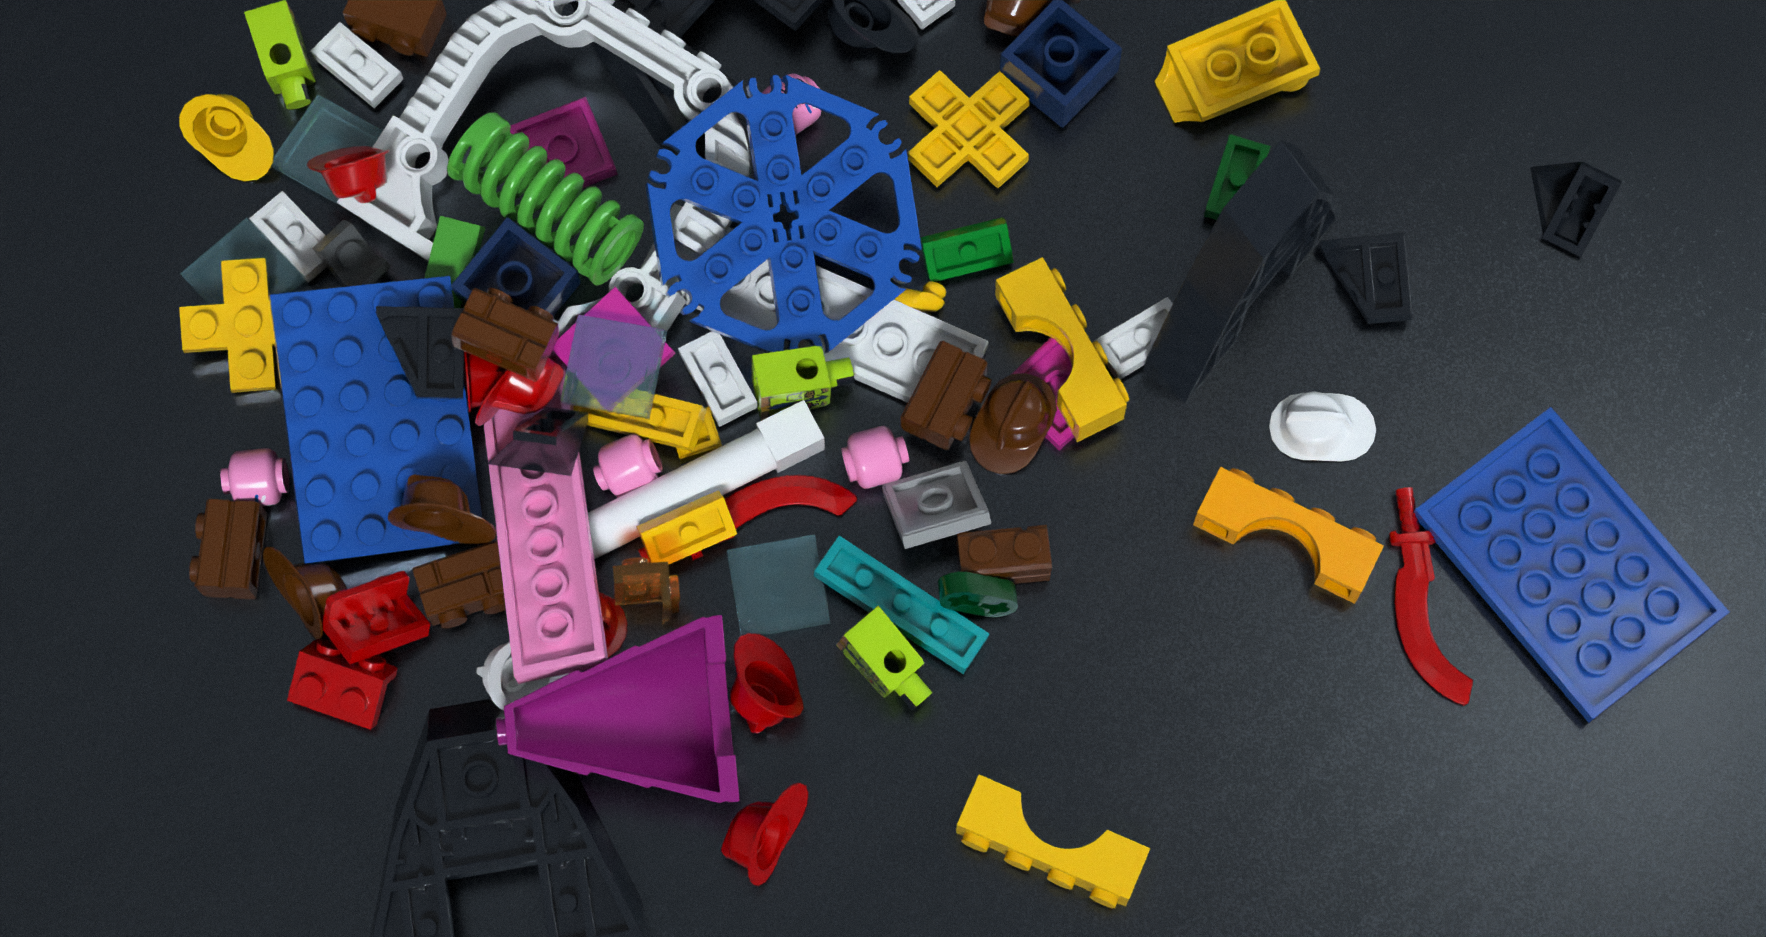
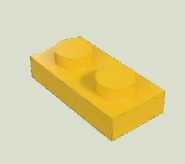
(687, 529)

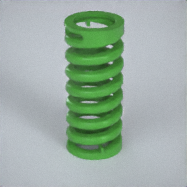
(544, 186)

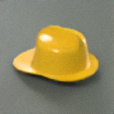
(227, 135)

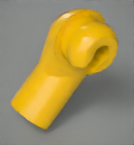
(925, 301)

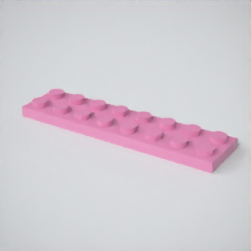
(545, 559)

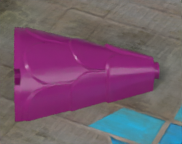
(638, 717)

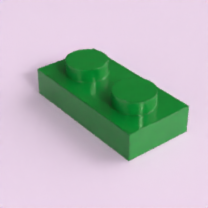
(1236, 166)
(966, 249)

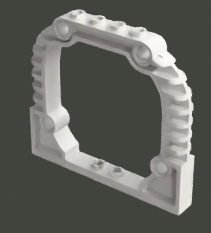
(405, 202)

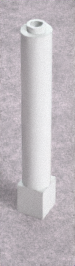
(775, 444)

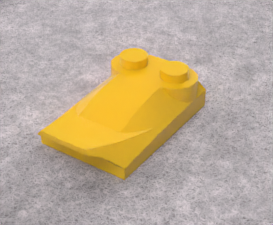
(1235, 64)

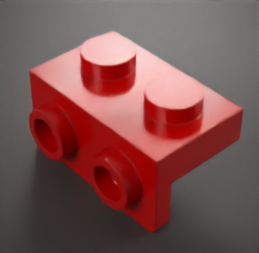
(373, 618)
(340, 689)

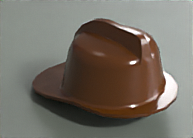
(1014, 15)
(1012, 423)
(441, 510)
(303, 587)

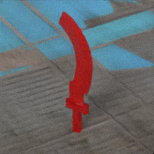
(782, 492)
(1412, 606)

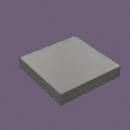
(936, 504)

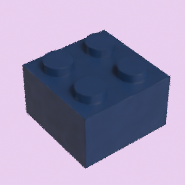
(1060, 61)
(521, 269)

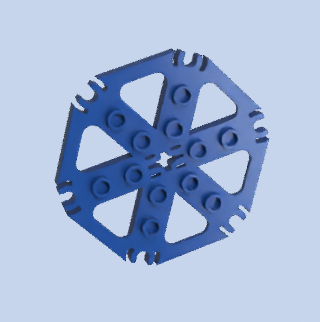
(746, 203)

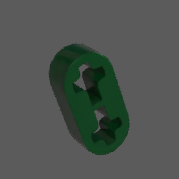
(977, 594)

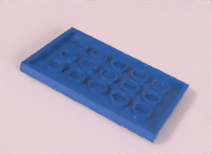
(357, 421)
(1570, 564)

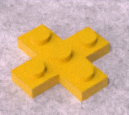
(968, 129)
(238, 325)

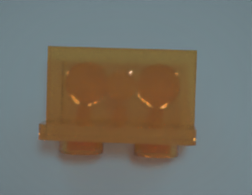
(647, 582)

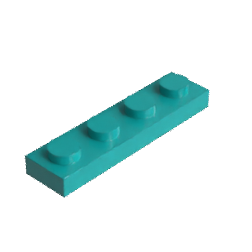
(907, 606)

